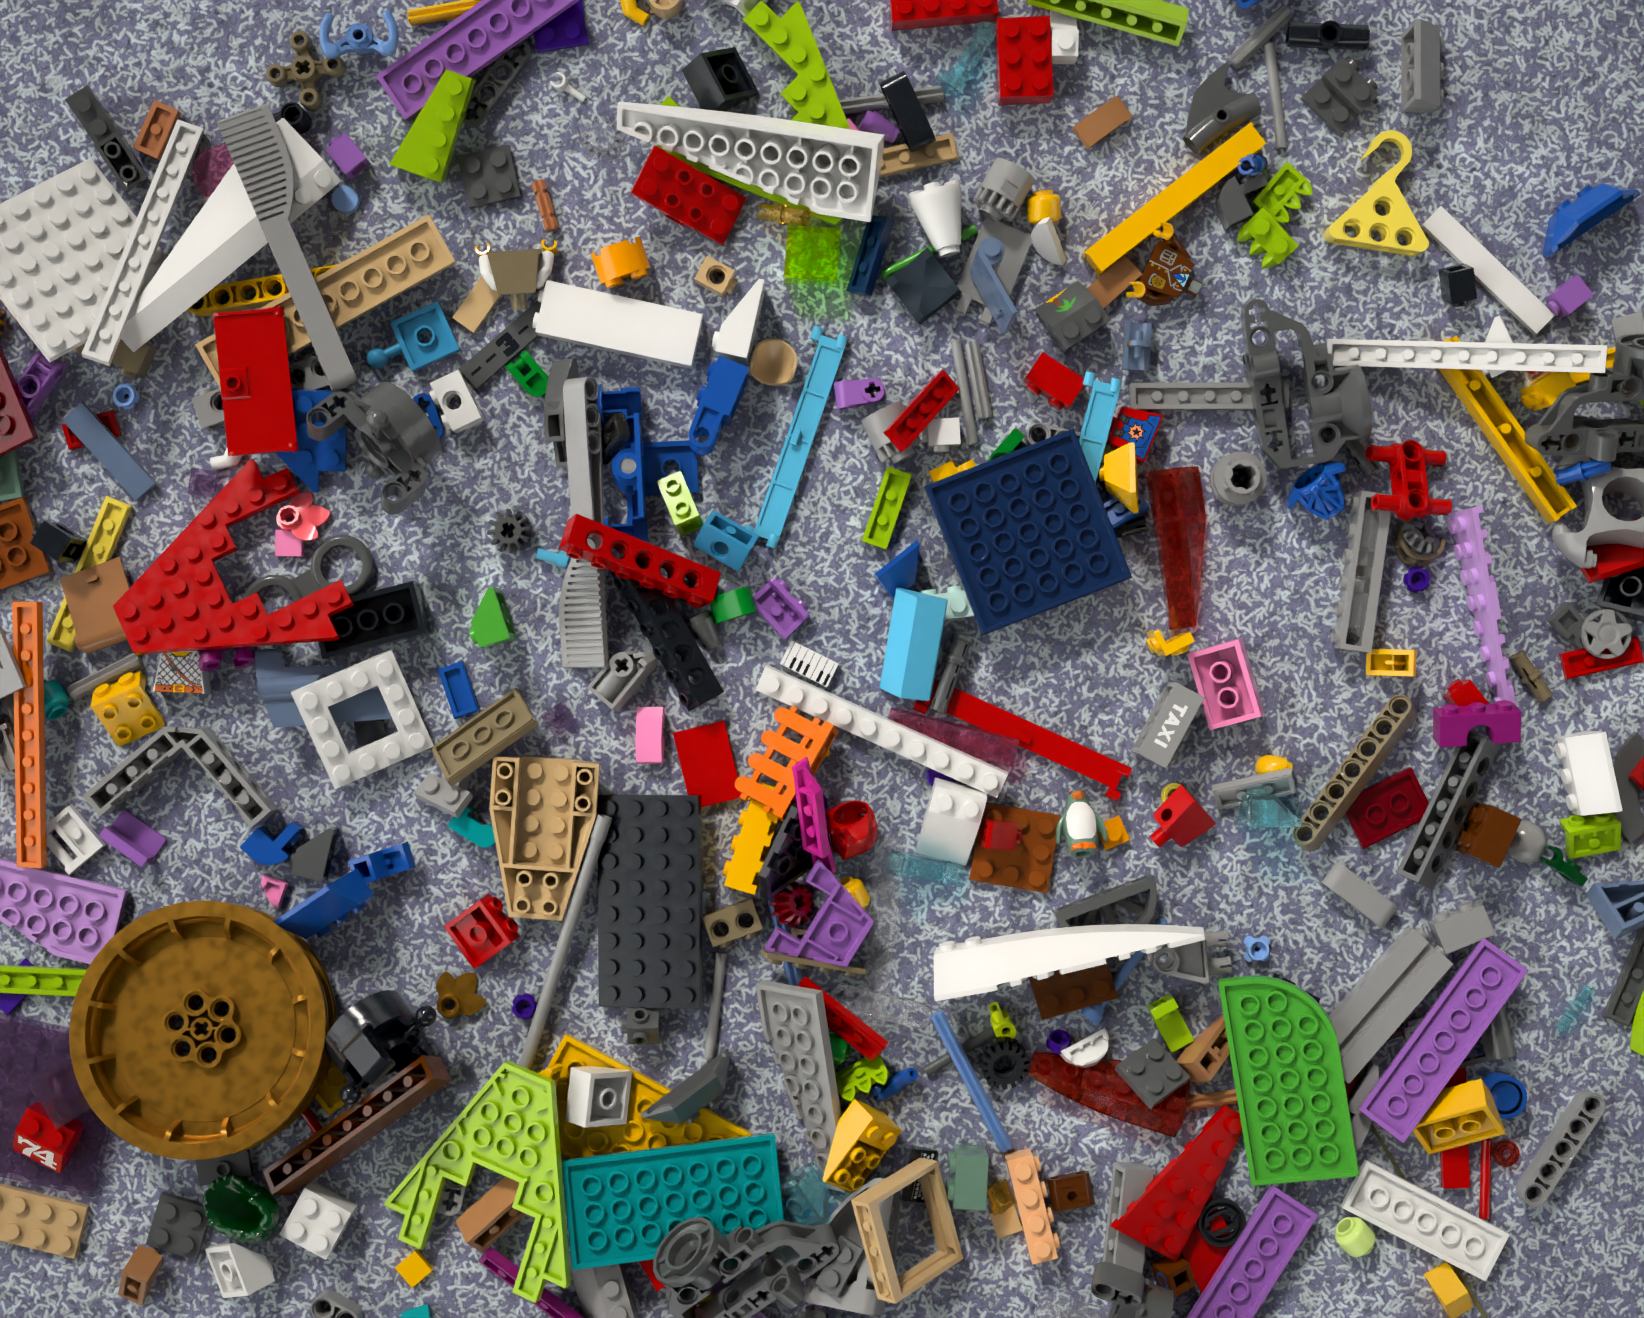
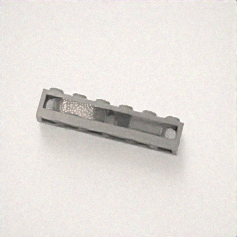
(1361, 576)

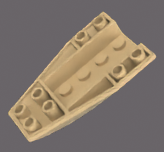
(541, 829)

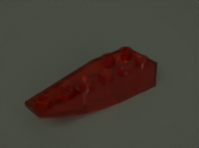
(1179, 537)
(1107, 1093)

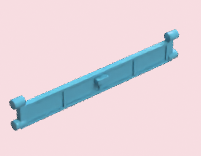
(1098, 419)
(799, 436)

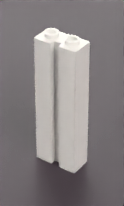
(618, 324)

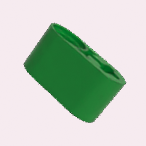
(733, 604)

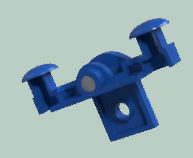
(642, 464)

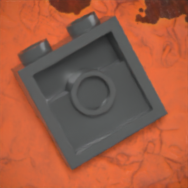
(1340, 95)

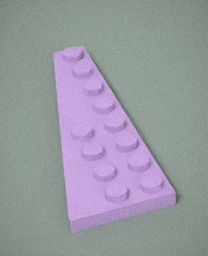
(1482, 597)

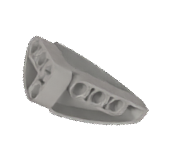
(860, 1292)

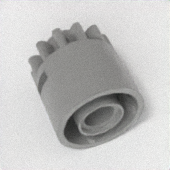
(1003, 190)
(875, 426)

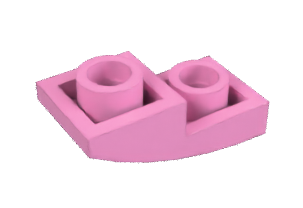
(649, 735)

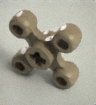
(307, 81)

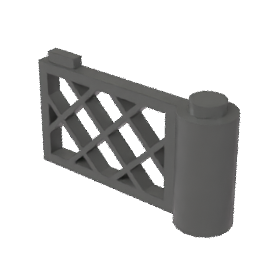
(1495, 1041)

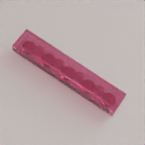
(969, 740)

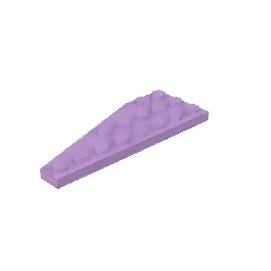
(60, 910)

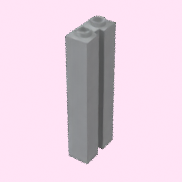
(1386, 997)

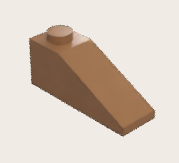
(1206, 1053)

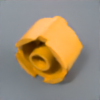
(620, 262)

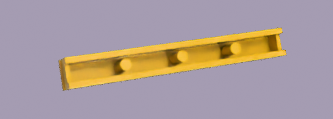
(1173, 199)
(1509, 441)

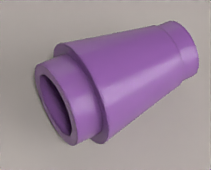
(876, 123)

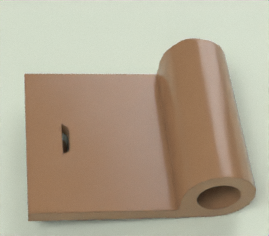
(92, 604)

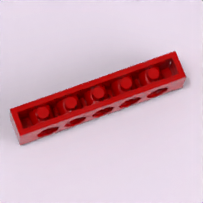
(702, 578)

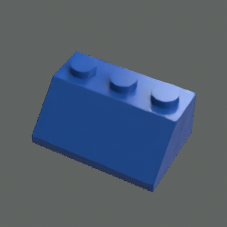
(327, 906)

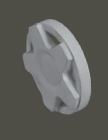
(1606, 633)

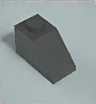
(315, 856)

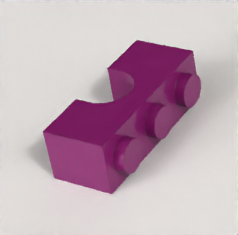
(1454, 722)

